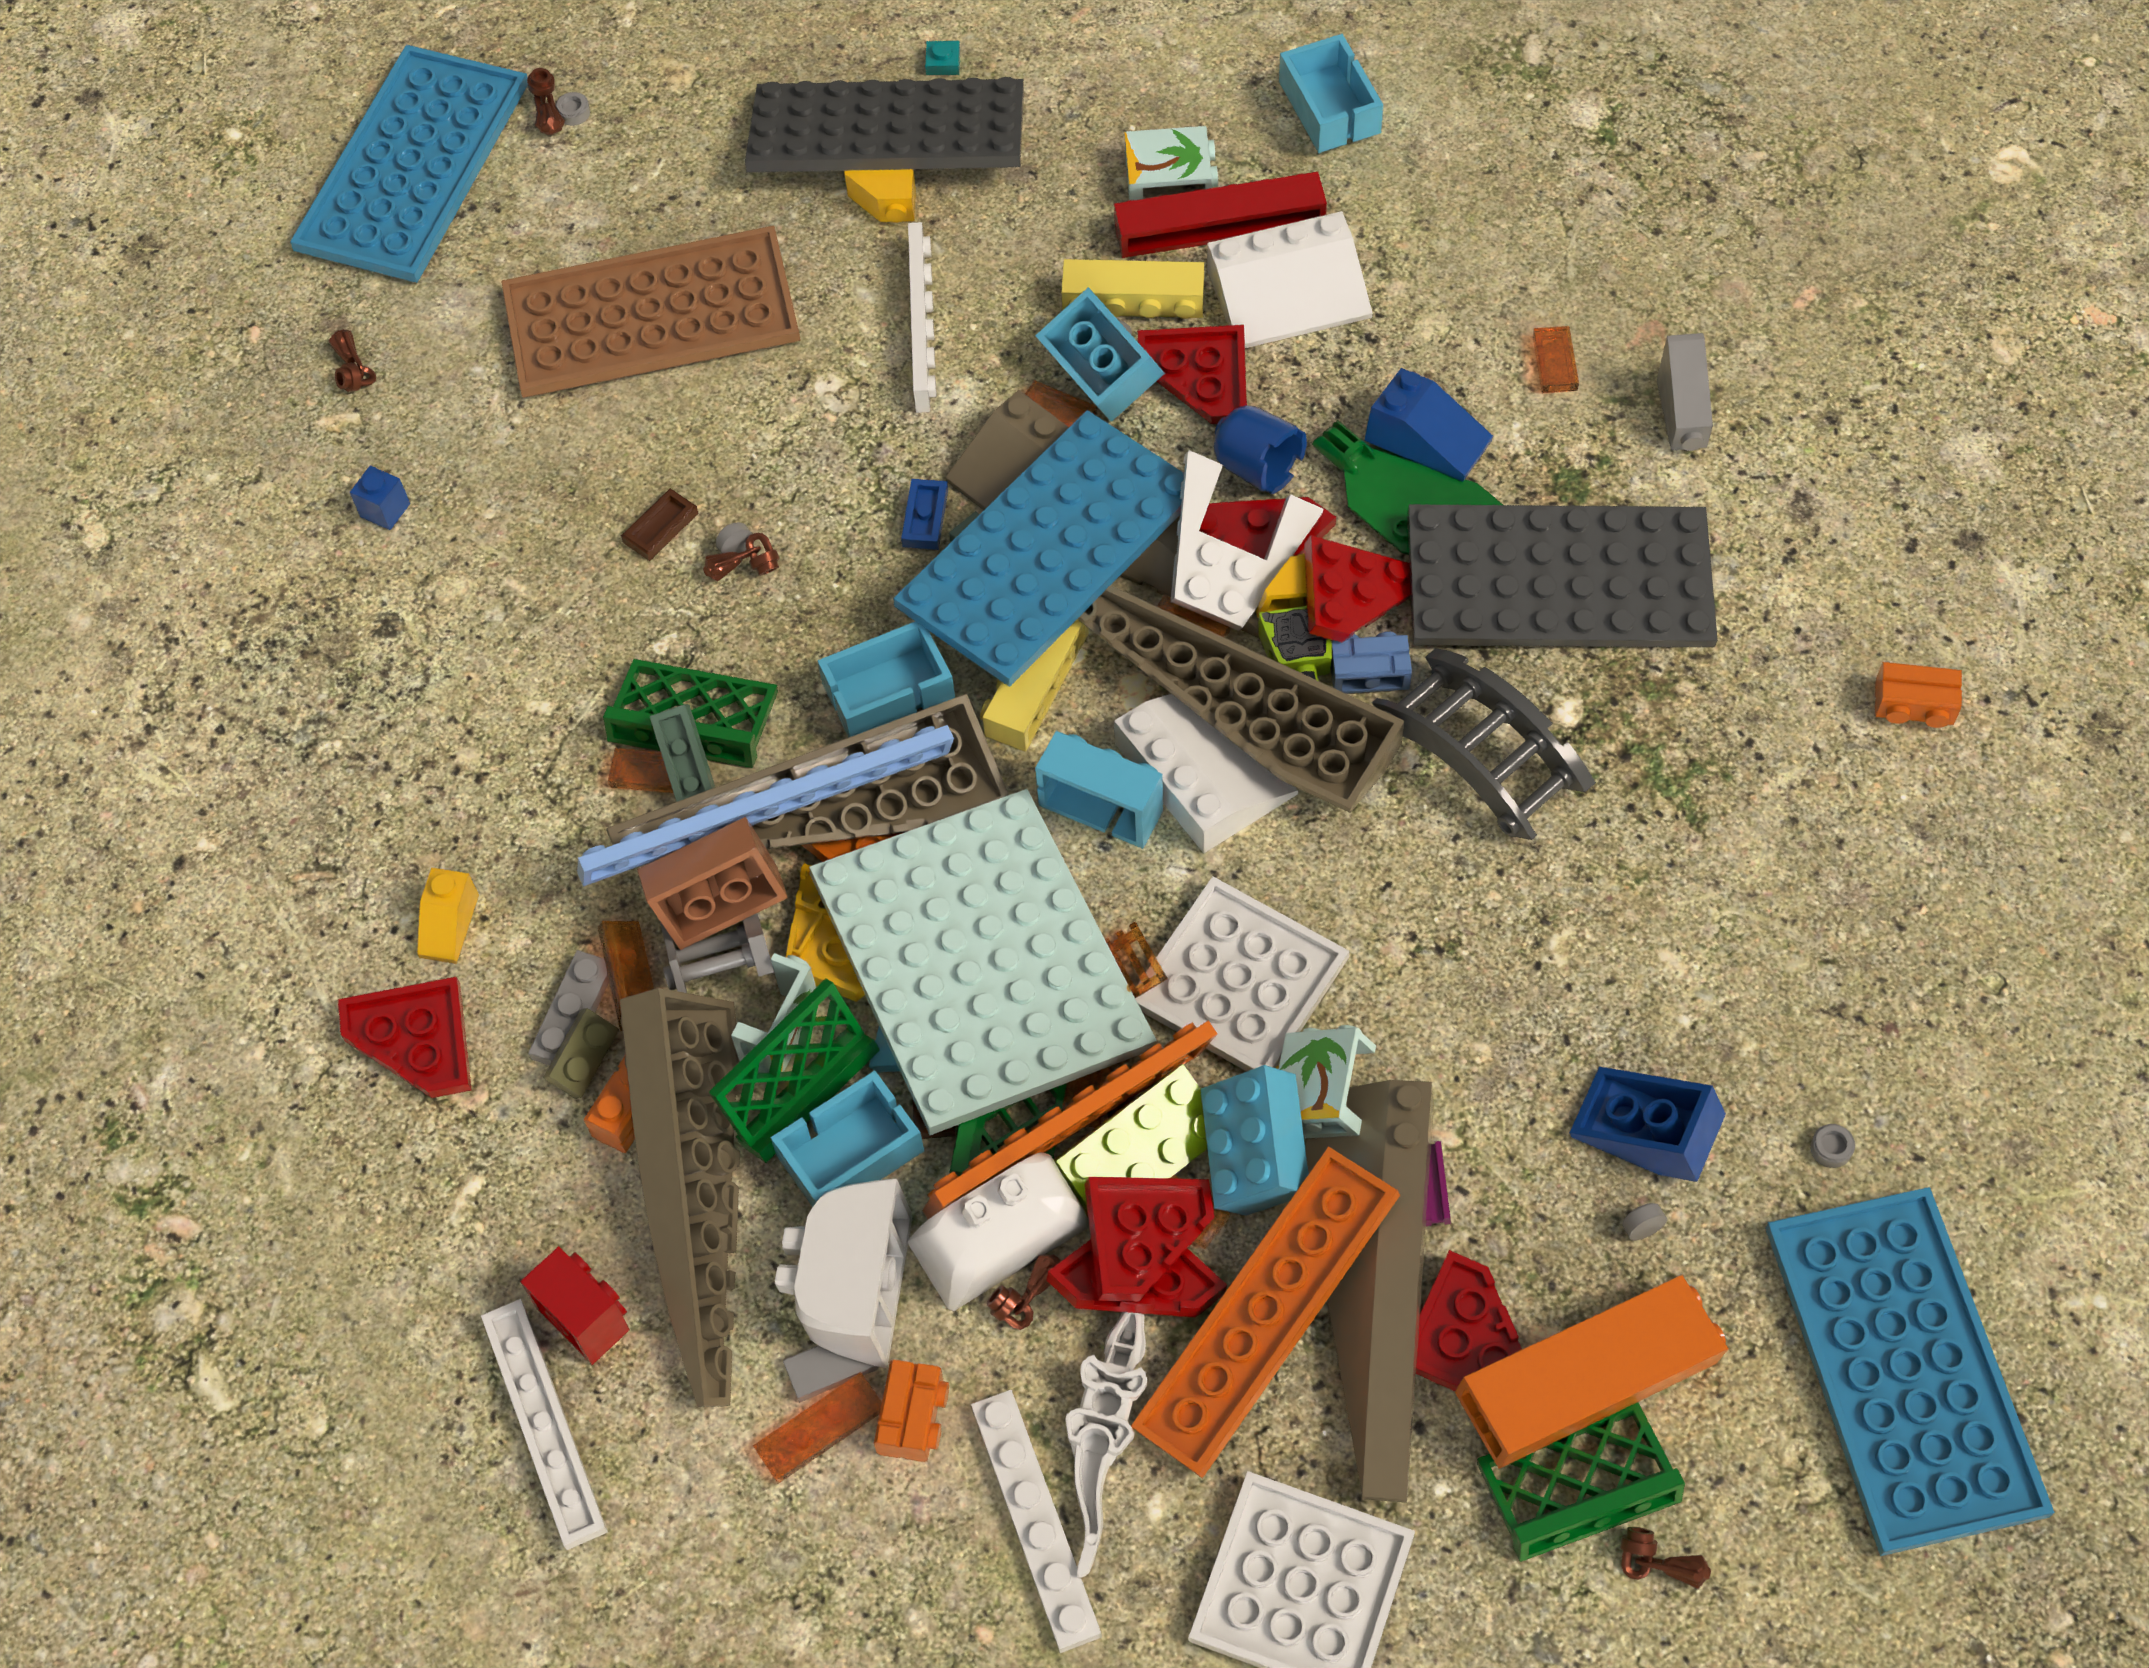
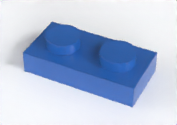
(924, 514)

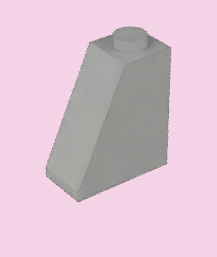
(1685, 392)

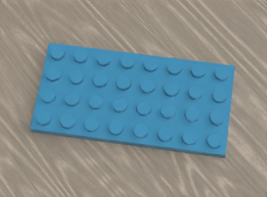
(410, 163)
(1045, 548)
(1907, 1372)

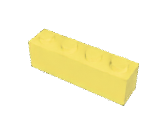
(1138, 286)
(1019, 709)

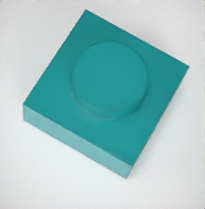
(942, 58)

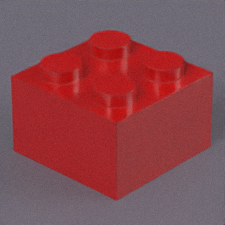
(577, 1304)

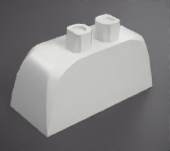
(997, 1230)
(850, 1268)

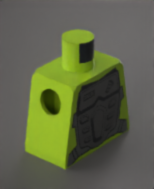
(1288, 641)

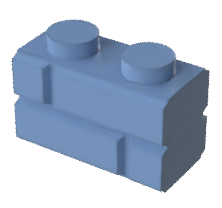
(1371, 663)

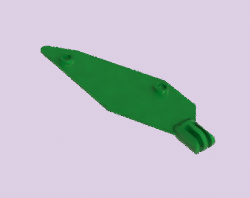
(1384, 485)

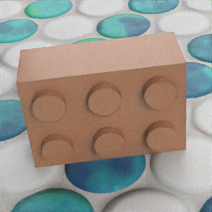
(712, 883)

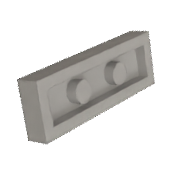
(580, 989)

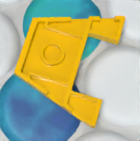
(817, 942)

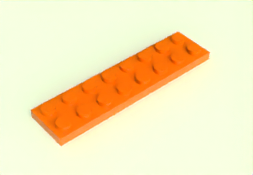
(1087, 1107)
(1265, 1311)

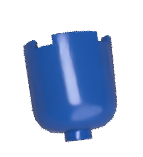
(1259, 447)

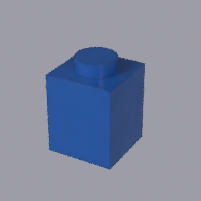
(380, 497)

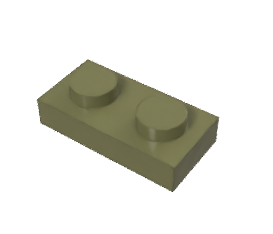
(581, 1053)

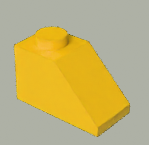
(884, 193)
(1286, 588)
(445, 914)

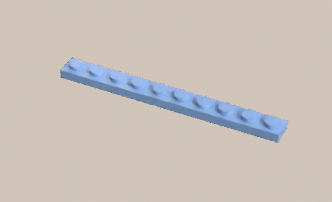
(779, 799)

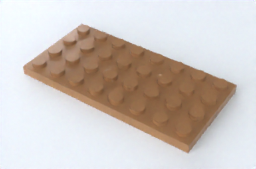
(649, 311)

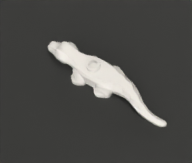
(1101, 1424)

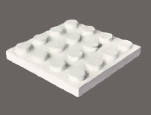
(1242, 972)
(1300, 1581)

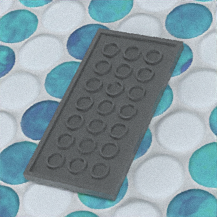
(886, 125)
(1561, 576)

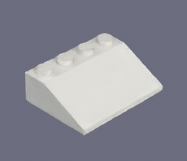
(1289, 279)
(1206, 777)

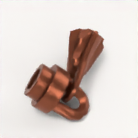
(542, 84)
(349, 375)
(721, 564)
(1006, 1299)
(1640, 1541)

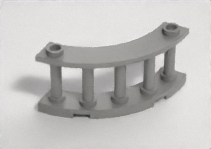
(753, 953)

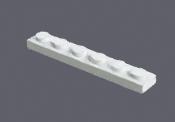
(921, 328)
(544, 1425)
(1036, 1521)

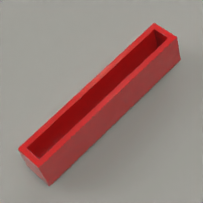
(1216, 213)

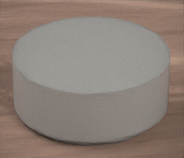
(573, 108)
(733, 538)
(1832, 1145)
(1644, 1221)

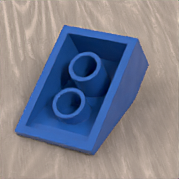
(1426, 426)
(1651, 1121)

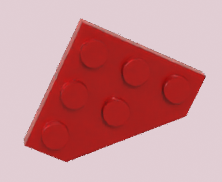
(1201, 366)
(1253, 522)
(1350, 587)
(413, 1034)
(1142, 1229)
(1182, 1291)
(1463, 1324)

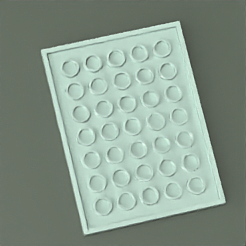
(981, 960)

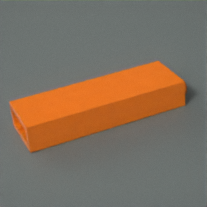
(1591, 1370)

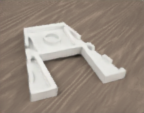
(1219, 577)

